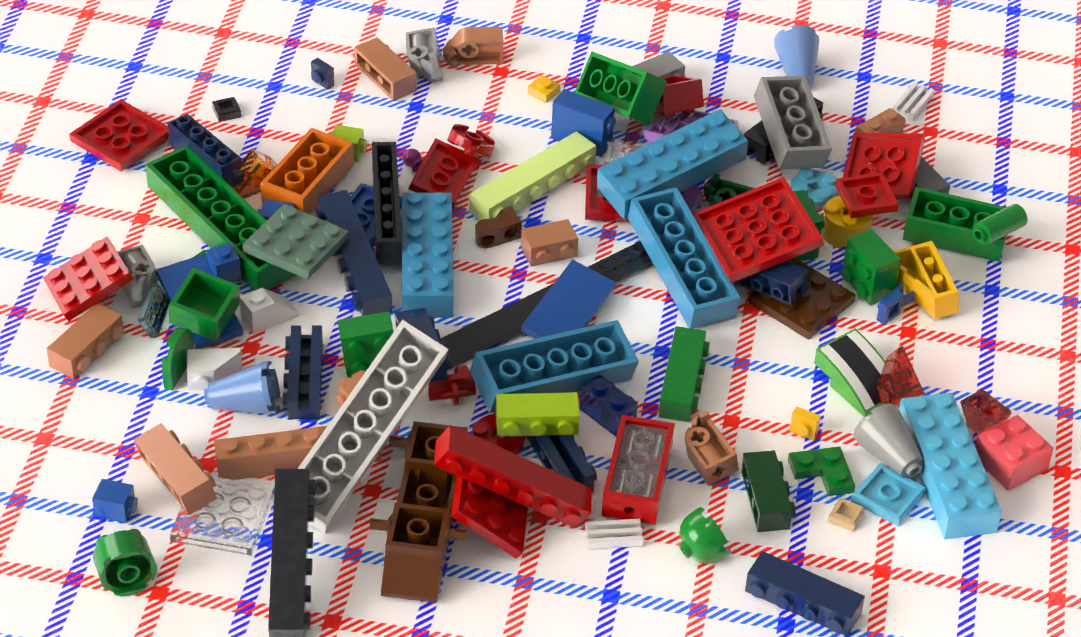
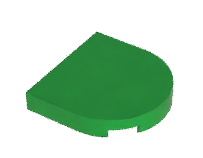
(176, 361)

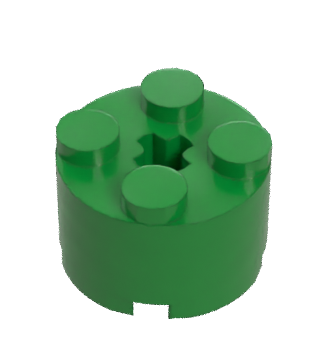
(124, 562)

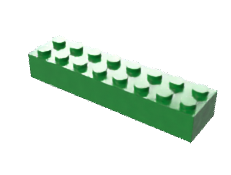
(212, 210)

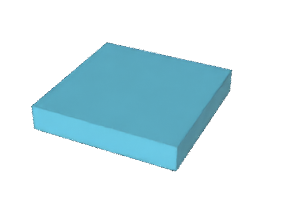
(888, 494)

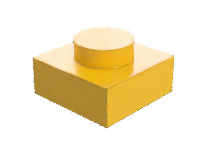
(543, 88)
(805, 423)

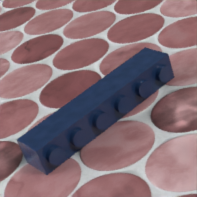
(356, 256)

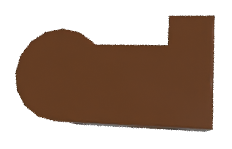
(498, 229)

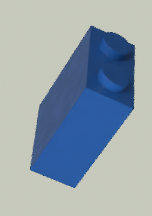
(586, 116)

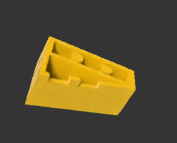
(929, 280)

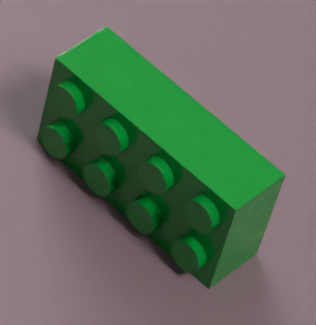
(622, 87)
(950, 223)

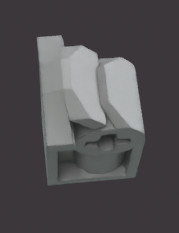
(424, 53)
(143, 272)

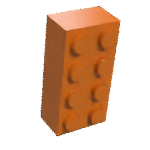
(308, 170)

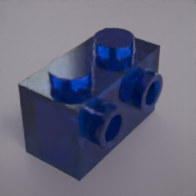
(606, 403)

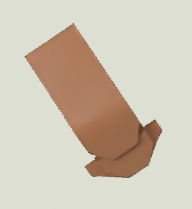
(475, 47)
(709, 450)

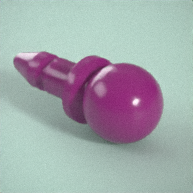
(412, 158)

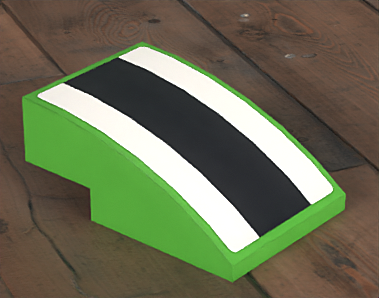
(853, 369)

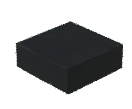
(226, 109)

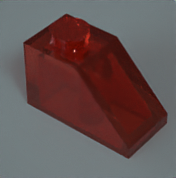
(898, 379)
(983, 411)

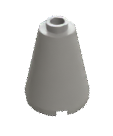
(889, 440)

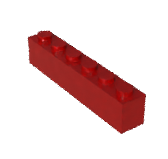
(512, 476)

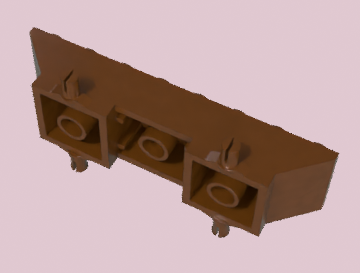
(420, 520)

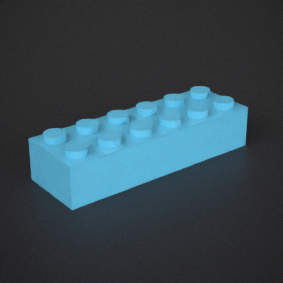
(951, 467)

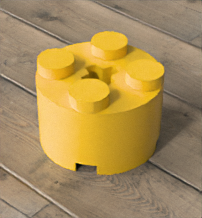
(840, 225)

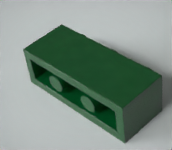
(767, 491)

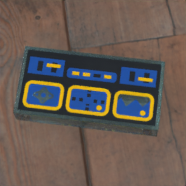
(154, 310)

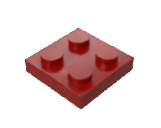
(866, 195)

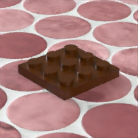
(812, 309)

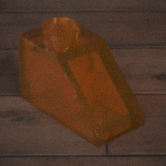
(255, 169)

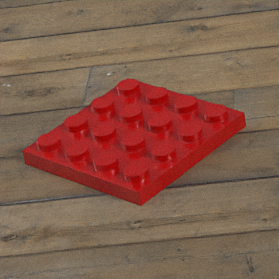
(758, 229)

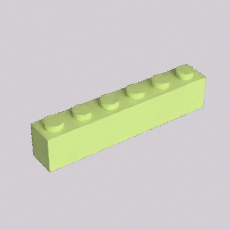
(533, 177)

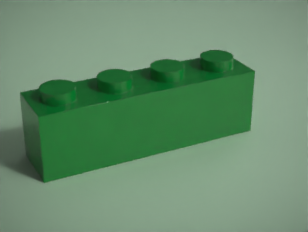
(683, 374)

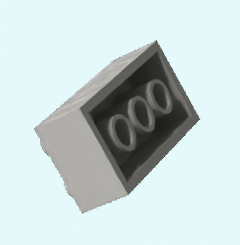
(792, 122)

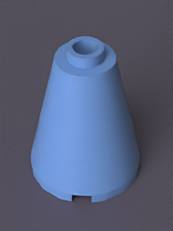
(798, 51)
(246, 391)

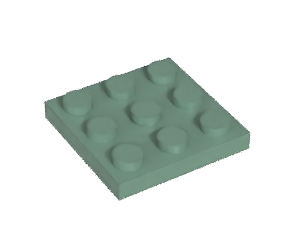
(295, 241)

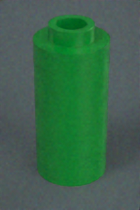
(1000, 224)

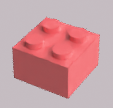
(1013, 452)

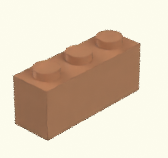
(385, 69)
(85, 340)

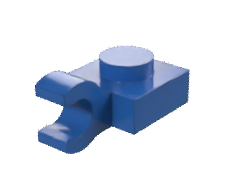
(891, 305)

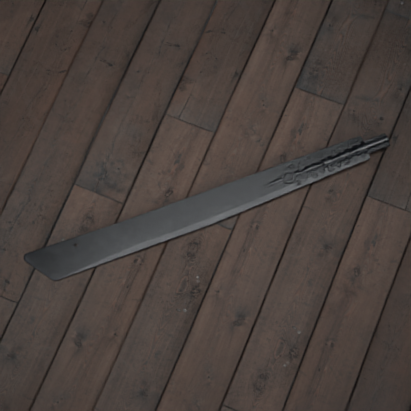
(507, 322)

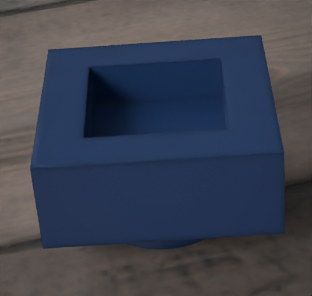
(322, 73)

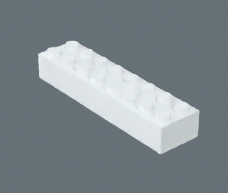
(370, 418)

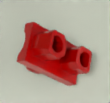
(457, 386)

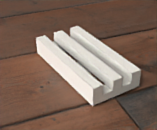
(927, 95)
(612, 530)

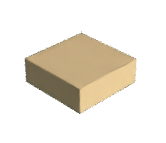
(846, 514)

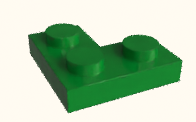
(828, 464)

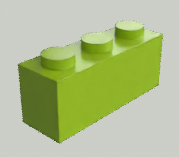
(537, 414)

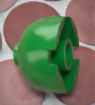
(702, 538)

